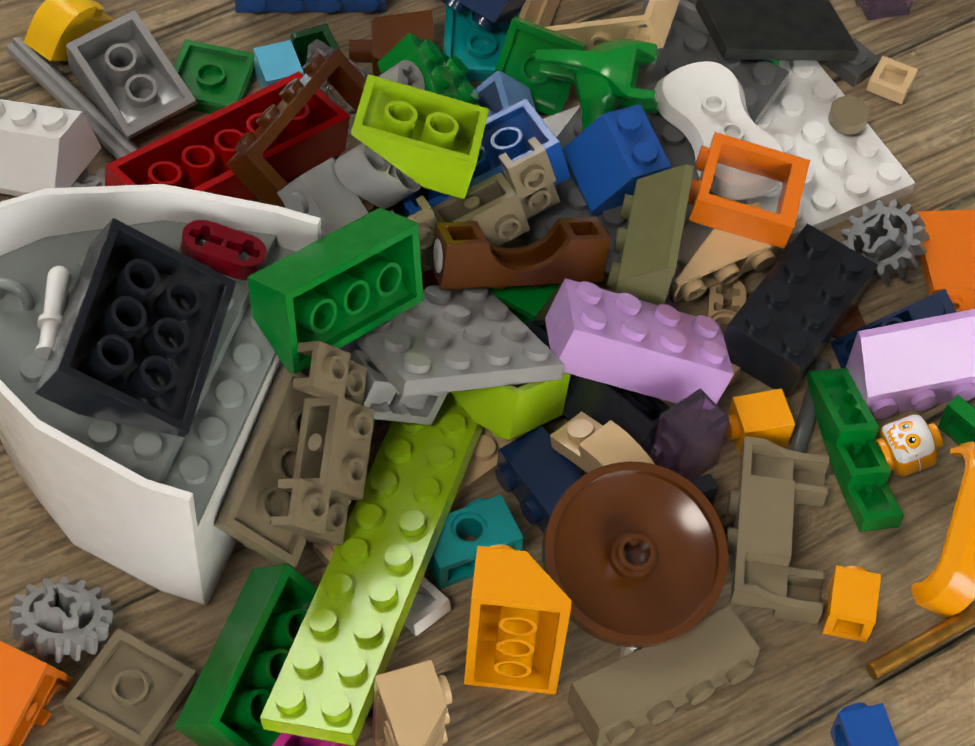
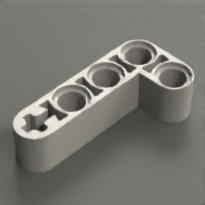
(369, 173)

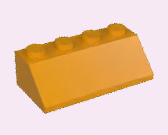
(515, 623)

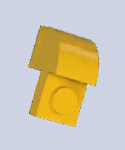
(61, 23)

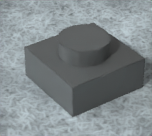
(858, 70)

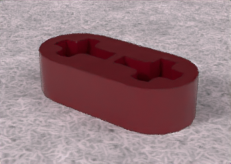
(223, 248)

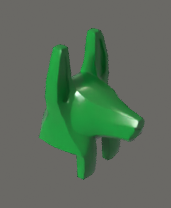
(603, 75)

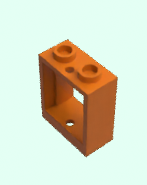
(742, 218)

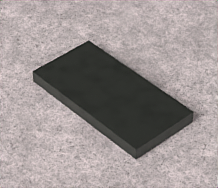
(777, 30)

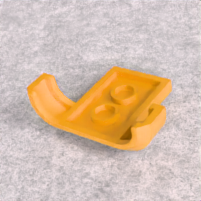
(952, 582)

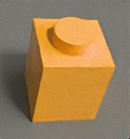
(760, 416)
(851, 603)

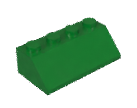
(338, 286)
(247, 661)

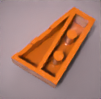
(25, 692)

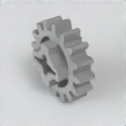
(60, 619)

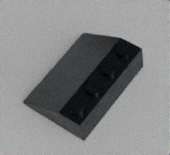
(137, 333)

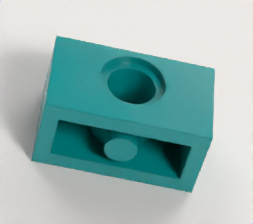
(482, 518)

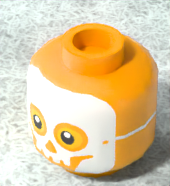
(909, 444)

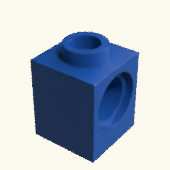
(863, 726)

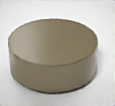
(848, 115)

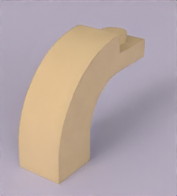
(596, 445)

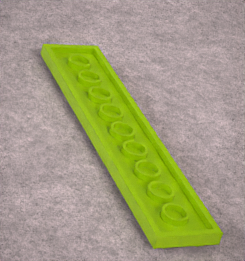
(372, 579)

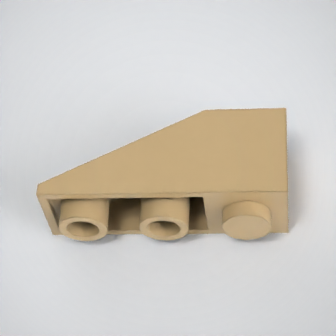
(721, 261)

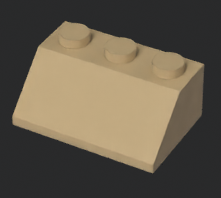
(411, 707)

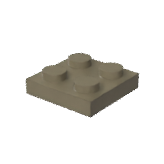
(130, 690)

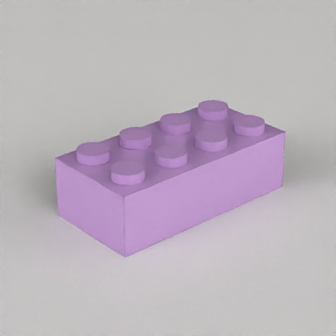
(637, 343)

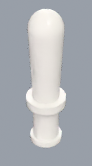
(55, 300)

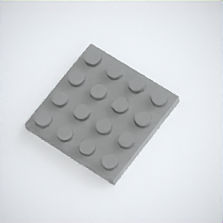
(458, 345)

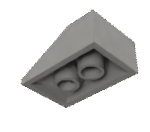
(128, 75)

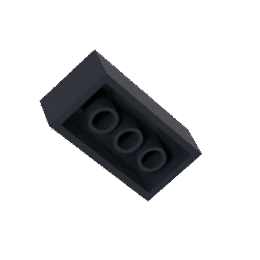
(797, 309)

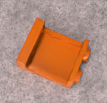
(950, 255)

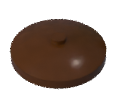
(636, 553)

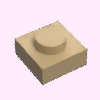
(892, 79)

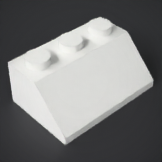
(42, 147)

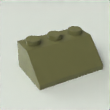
(651, 235)

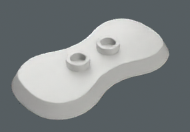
(709, 100)

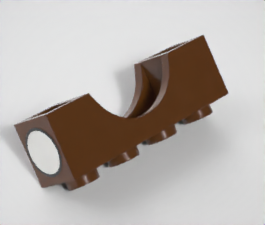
(570, 250)

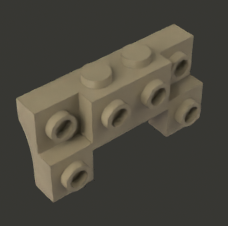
(495, 203)
(330, 446)
(763, 529)

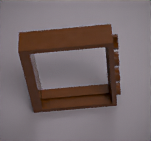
(248, 160)

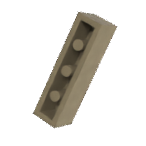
(662, 678)

